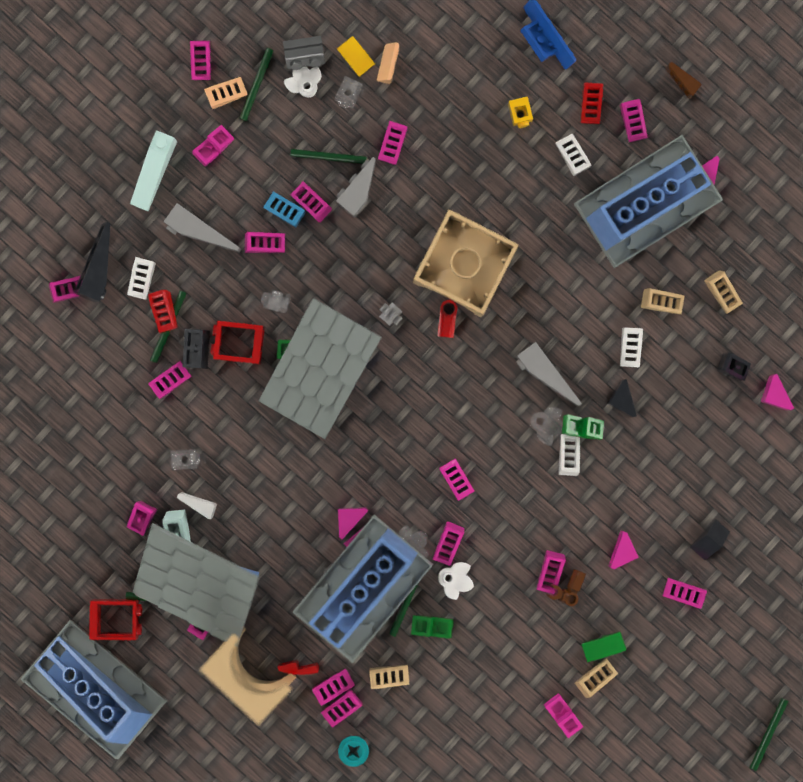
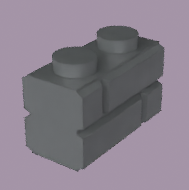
(304, 52)

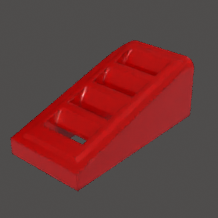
(591, 86)
(155, 304)

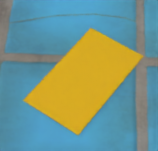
(356, 56)

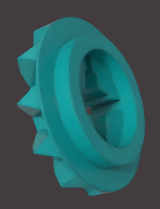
(353, 760)

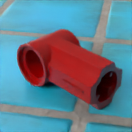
(447, 321)

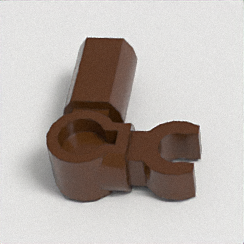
(569, 596)

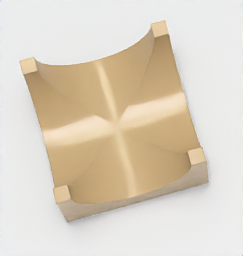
(465, 262)
(251, 694)

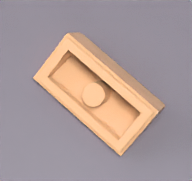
(388, 63)

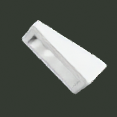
(586, 163)
(151, 265)
(639, 331)
(562, 454)
(202, 506)

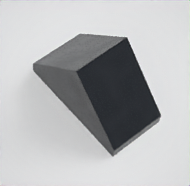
(733, 366)
(622, 399)
(710, 540)

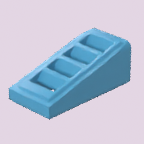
(297, 218)

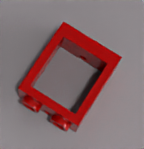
(257, 346)
(95, 620)

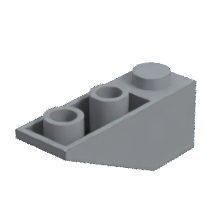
(357, 193)

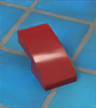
(292, 667)

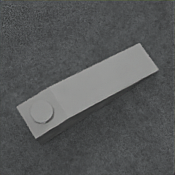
(189, 225)
(539, 366)

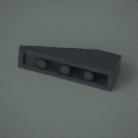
(94, 275)

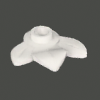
(303, 78)
(459, 580)

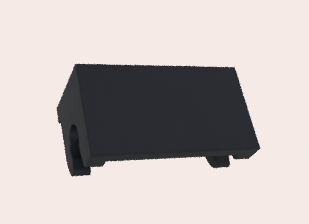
(196, 348)

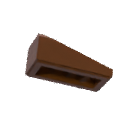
(685, 81)

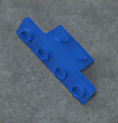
(544, 36)

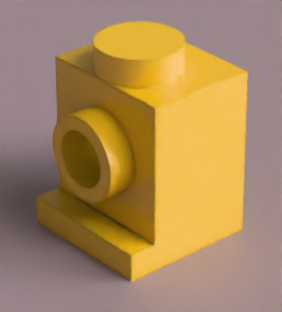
(520, 105)

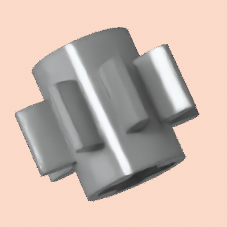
(390, 314)

